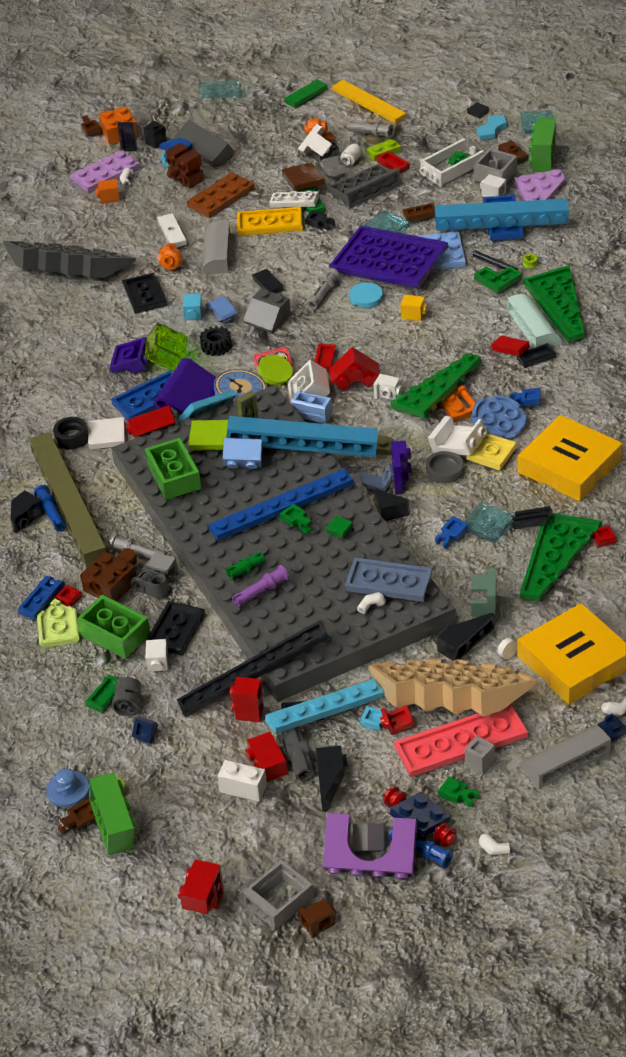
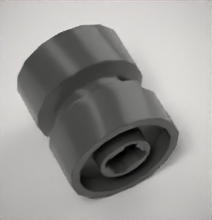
(127, 696)

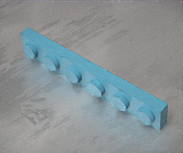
(324, 706)

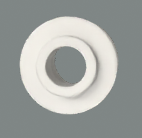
(351, 154)

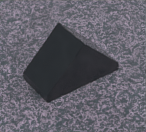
(390, 505)

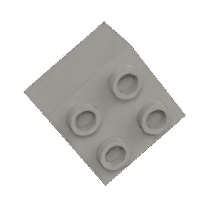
(496, 164)

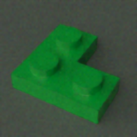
(498, 281)

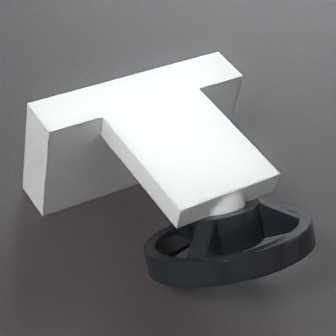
(318, 144)

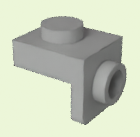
(332, 167)

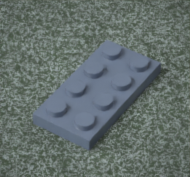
(388, 578)

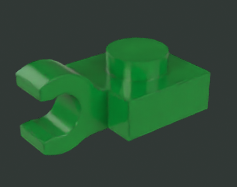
(457, 157)
(296, 516)

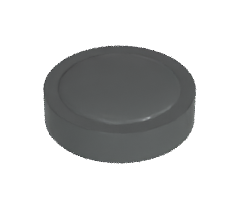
(444, 466)

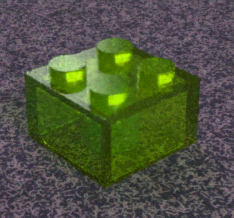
(165, 346)

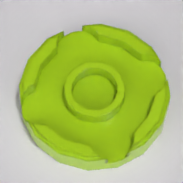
(275, 370)

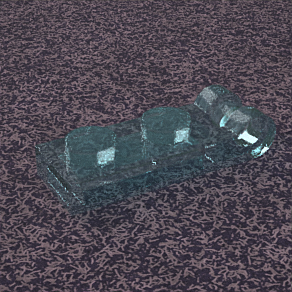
(220, 89)

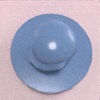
(67, 788)

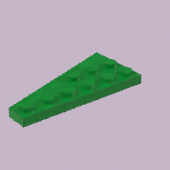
(558, 299)
(435, 389)
(554, 551)

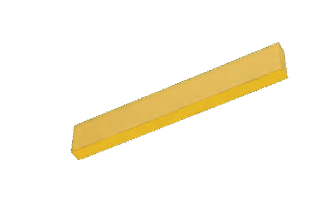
(369, 101)

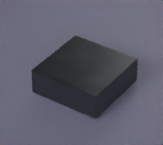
(477, 110)

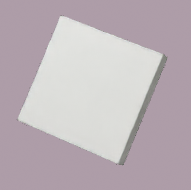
(106, 433)

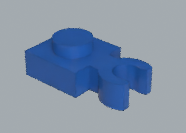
(528, 397)
(451, 530)

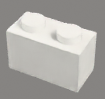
(242, 780)

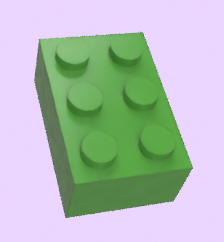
(542, 144)
(173, 468)
(113, 626)
(112, 813)

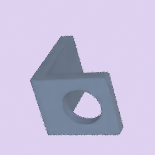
(374, 481)

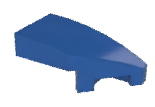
(168, 144)

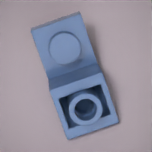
(222, 309)

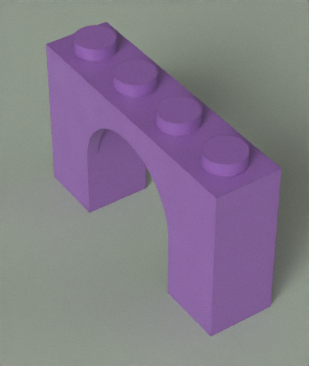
(397, 861)

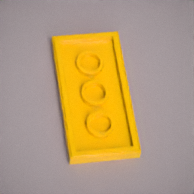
(269, 221)

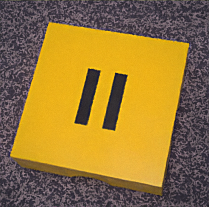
(570, 457)
(573, 653)

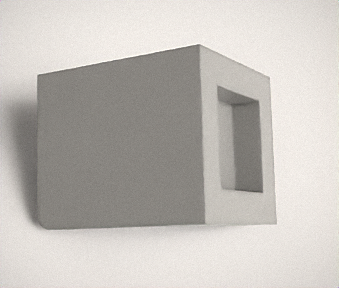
(162, 563)
(480, 755)
(368, 836)

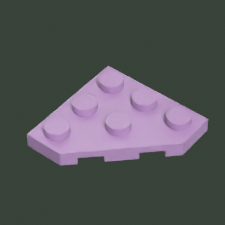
(539, 185)

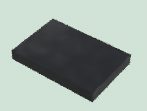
(144, 293)
(177, 626)

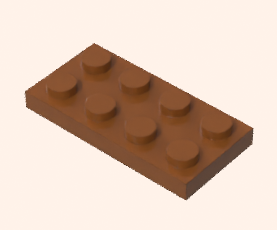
(220, 195)

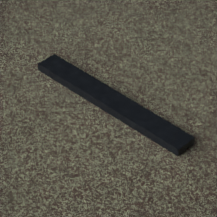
(253, 667)

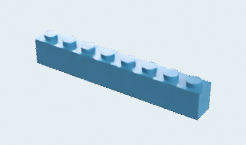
(501, 214)
(305, 436)

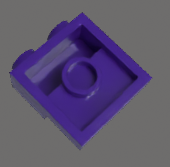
(130, 356)
(400, 464)

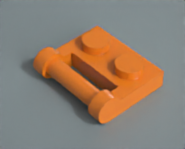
(455, 408)

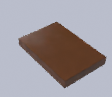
(303, 176)

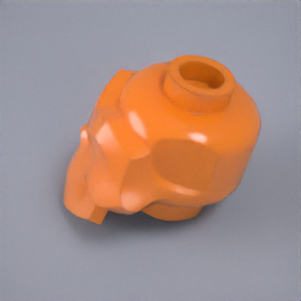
(312, 122)
(170, 257)

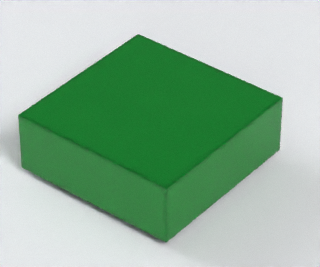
(339, 527)

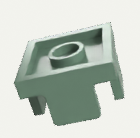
(487, 584)

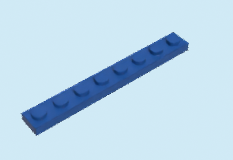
(271, 508)

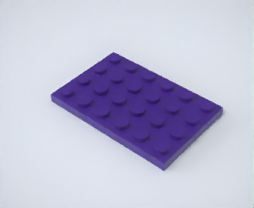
(389, 256)

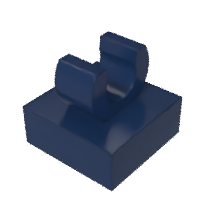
(612, 727)
(144, 729)

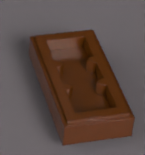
(512, 148)
(419, 213)

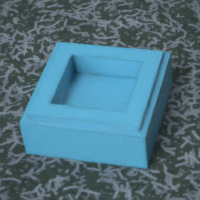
(371, 718)

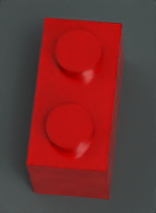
(247, 699)
(266, 755)

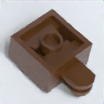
(110, 575)

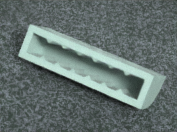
(532, 321)

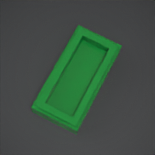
(103, 695)

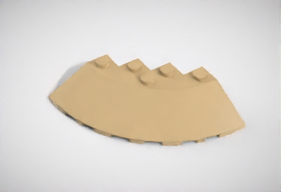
(451, 685)

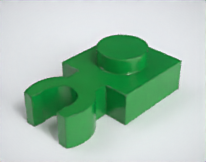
(456, 790)

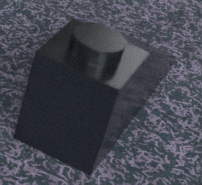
(462, 637)
(330, 772)

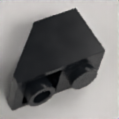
(24, 510)

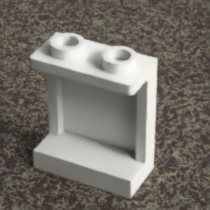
(455, 438)

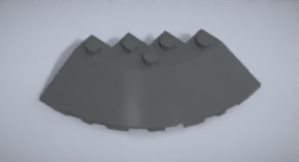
(66, 260)

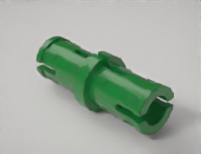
(245, 565)

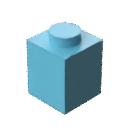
(192, 307)

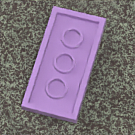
(105, 169)

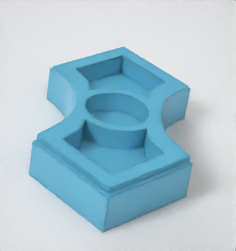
(492, 126)

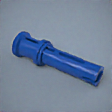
(48, 504)
(431, 851)

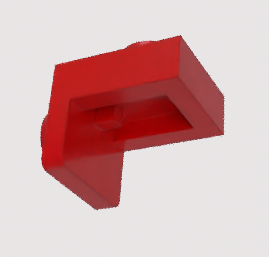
(397, 720)

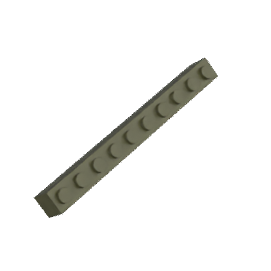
(67, 498)

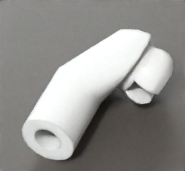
(127, 172)
(368, 600)
(617, 709)
(492, 846)

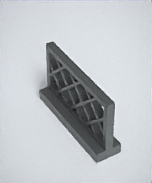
(366, 184)

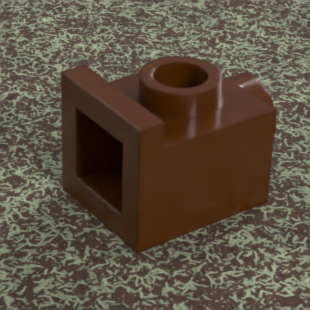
(317, 917)

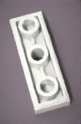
(294, 199)
(172, 230)

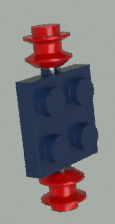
(426, 812)

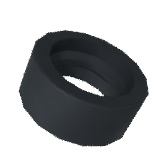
(72, 441)

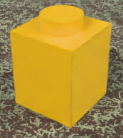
(413, 307)

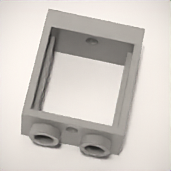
(264, 910)

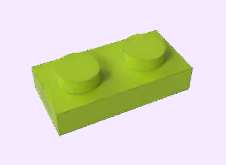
(378, 149)

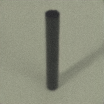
(491, 260)

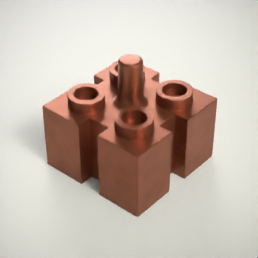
(184, 165)

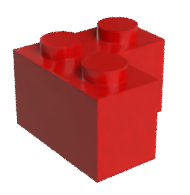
(352, 367)
(202, 887)

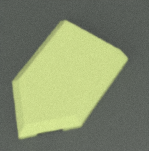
(57, 625)

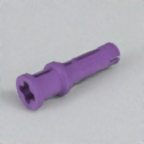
(268, 582)

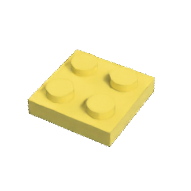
(493, 452)

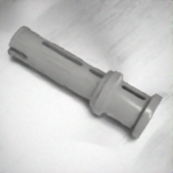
(376, 129)
(326, 284)
(121, 543)

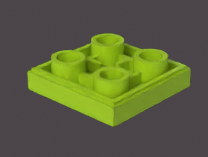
(208, 434)

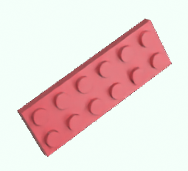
(448, 742)

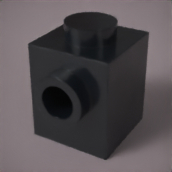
(154, 134)

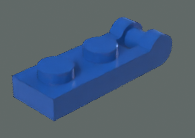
(40, 597)

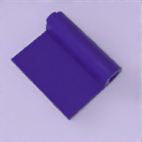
(185, 386)

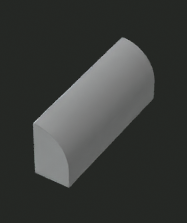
(216, 247)
(567, 756)

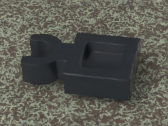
(319, 219)

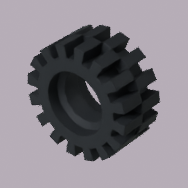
(215, 340)

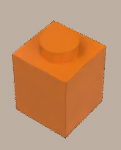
(107, 191)

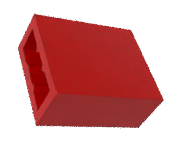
(150, 421)

